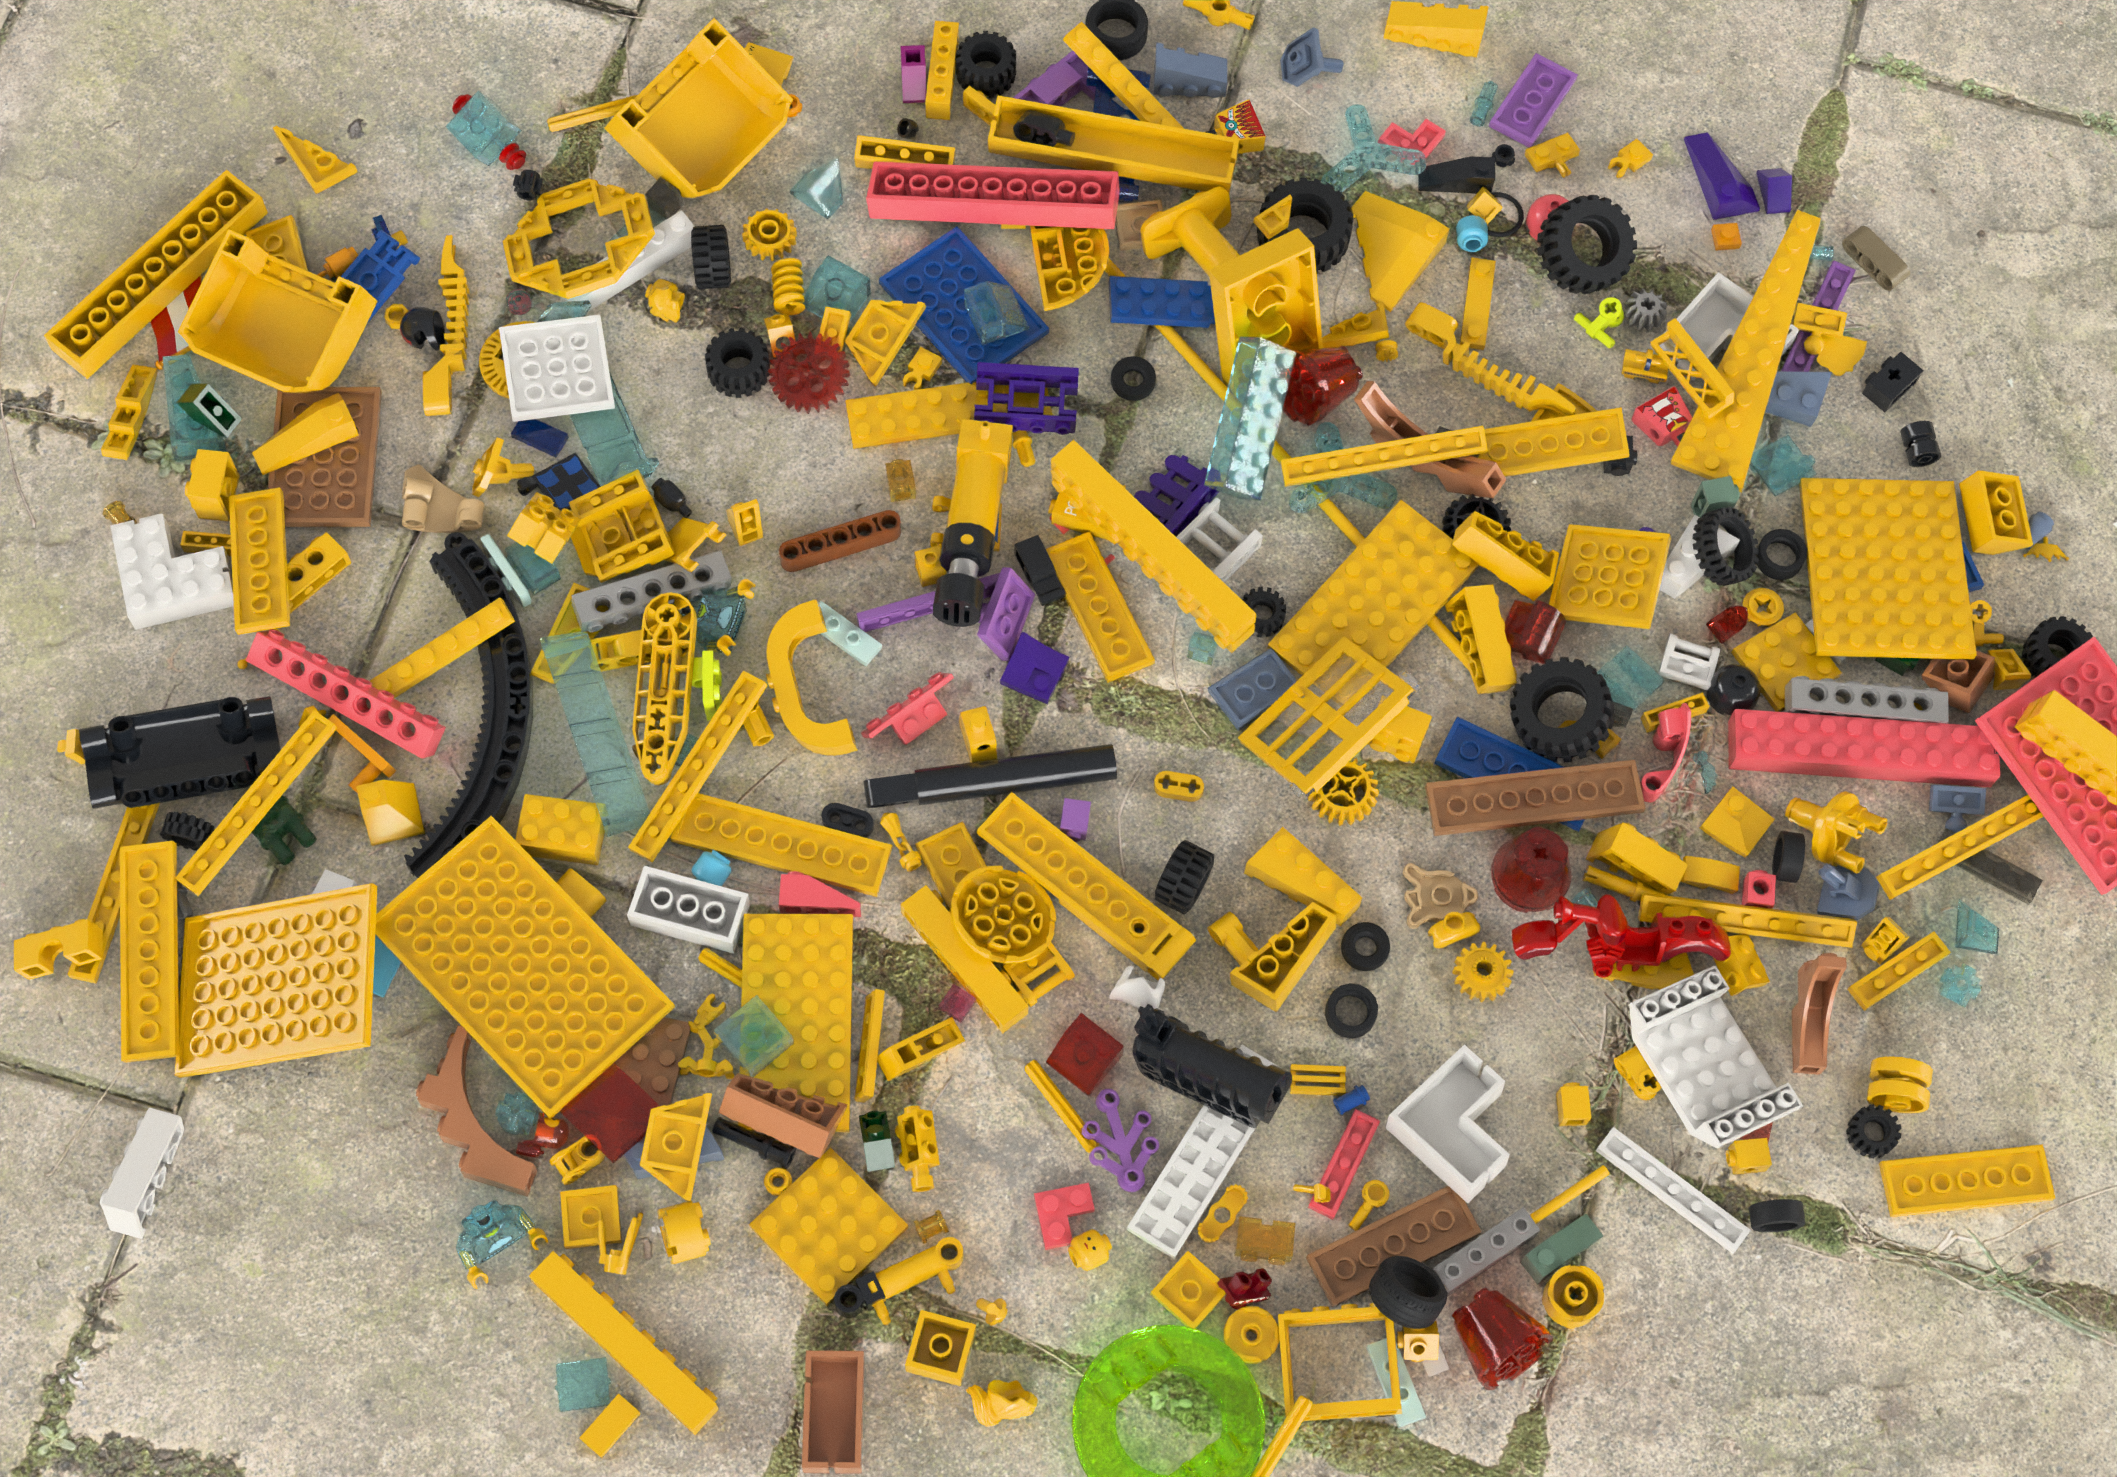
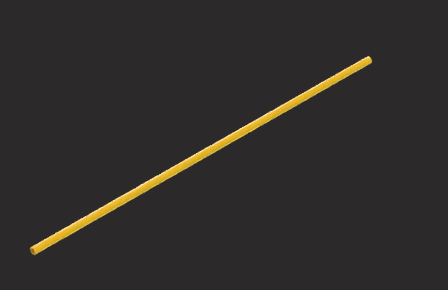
(1279, 453)

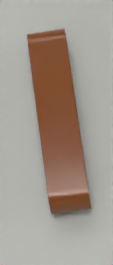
(848, 531)

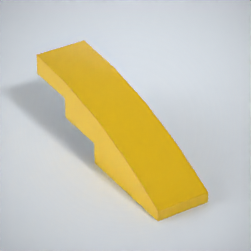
(130, 412)

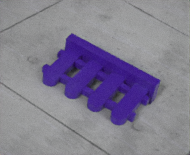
(1186, 500)

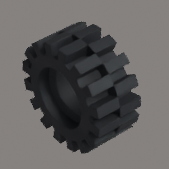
(1274, 603)
(186, 830)
(1885, 1120)

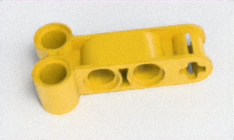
(623, 650)

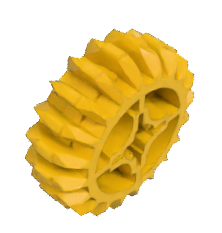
(1351, 808)

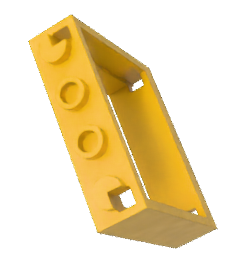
(1347, 1314)

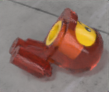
(548, 1134)

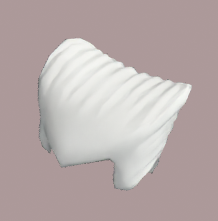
(1137, 990)

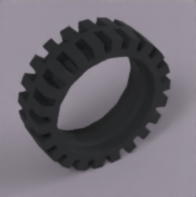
(1709, 552)

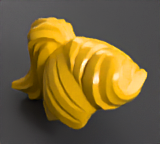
(1001, 1402)

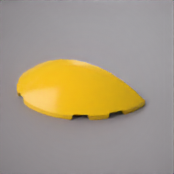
(1068, 262)

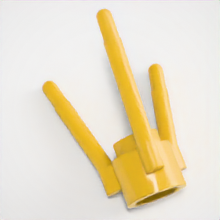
(618, 1260)

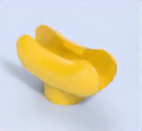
(1454, 928)

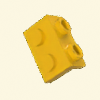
(1743, 967)

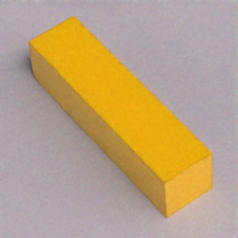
(200, 541)
(1697, 704)

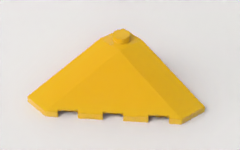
(1395, 245)

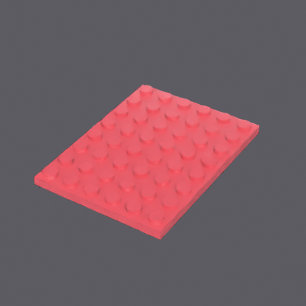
(2072, 808)

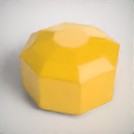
(394, 315)

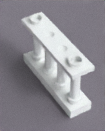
(1229, 561)

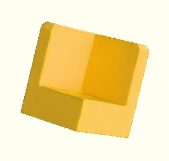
(1484, 205)

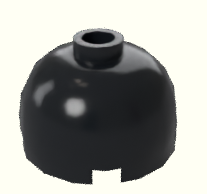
(1733, 689)

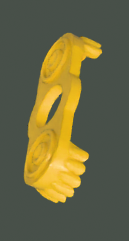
(1233, 1201)

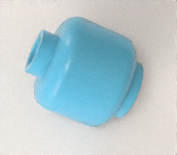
(1472, 233)
(712, 868)

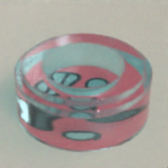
(519, 302)

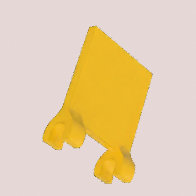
(687, 537)

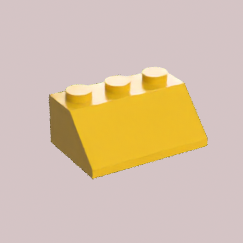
(1995, 513)

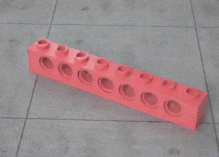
(265, 655)

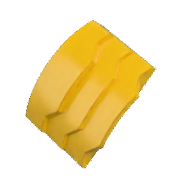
(619, 528)

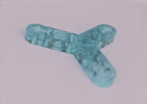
(1378, 156)
(1335, 485)

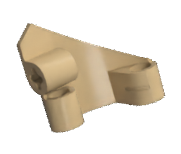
(435, 507)

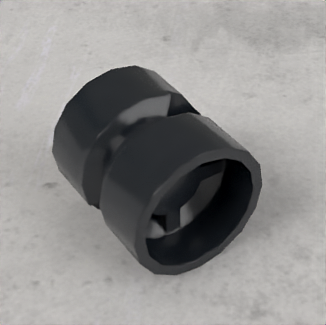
(1921, 443)

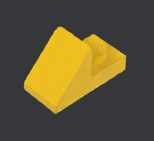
(2009, 670)

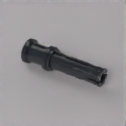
(765, 1146)

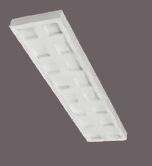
(1191, 1178)

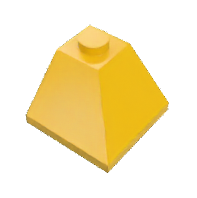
(390, 810)

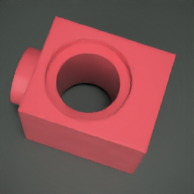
(1763, 880)

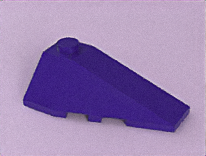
(1721, 182)

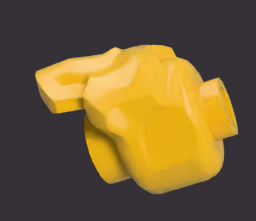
(665, 300)

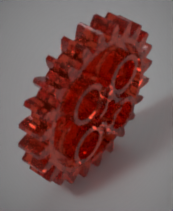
(816, 352)

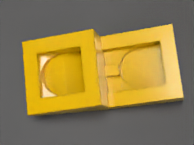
(1711, 873)

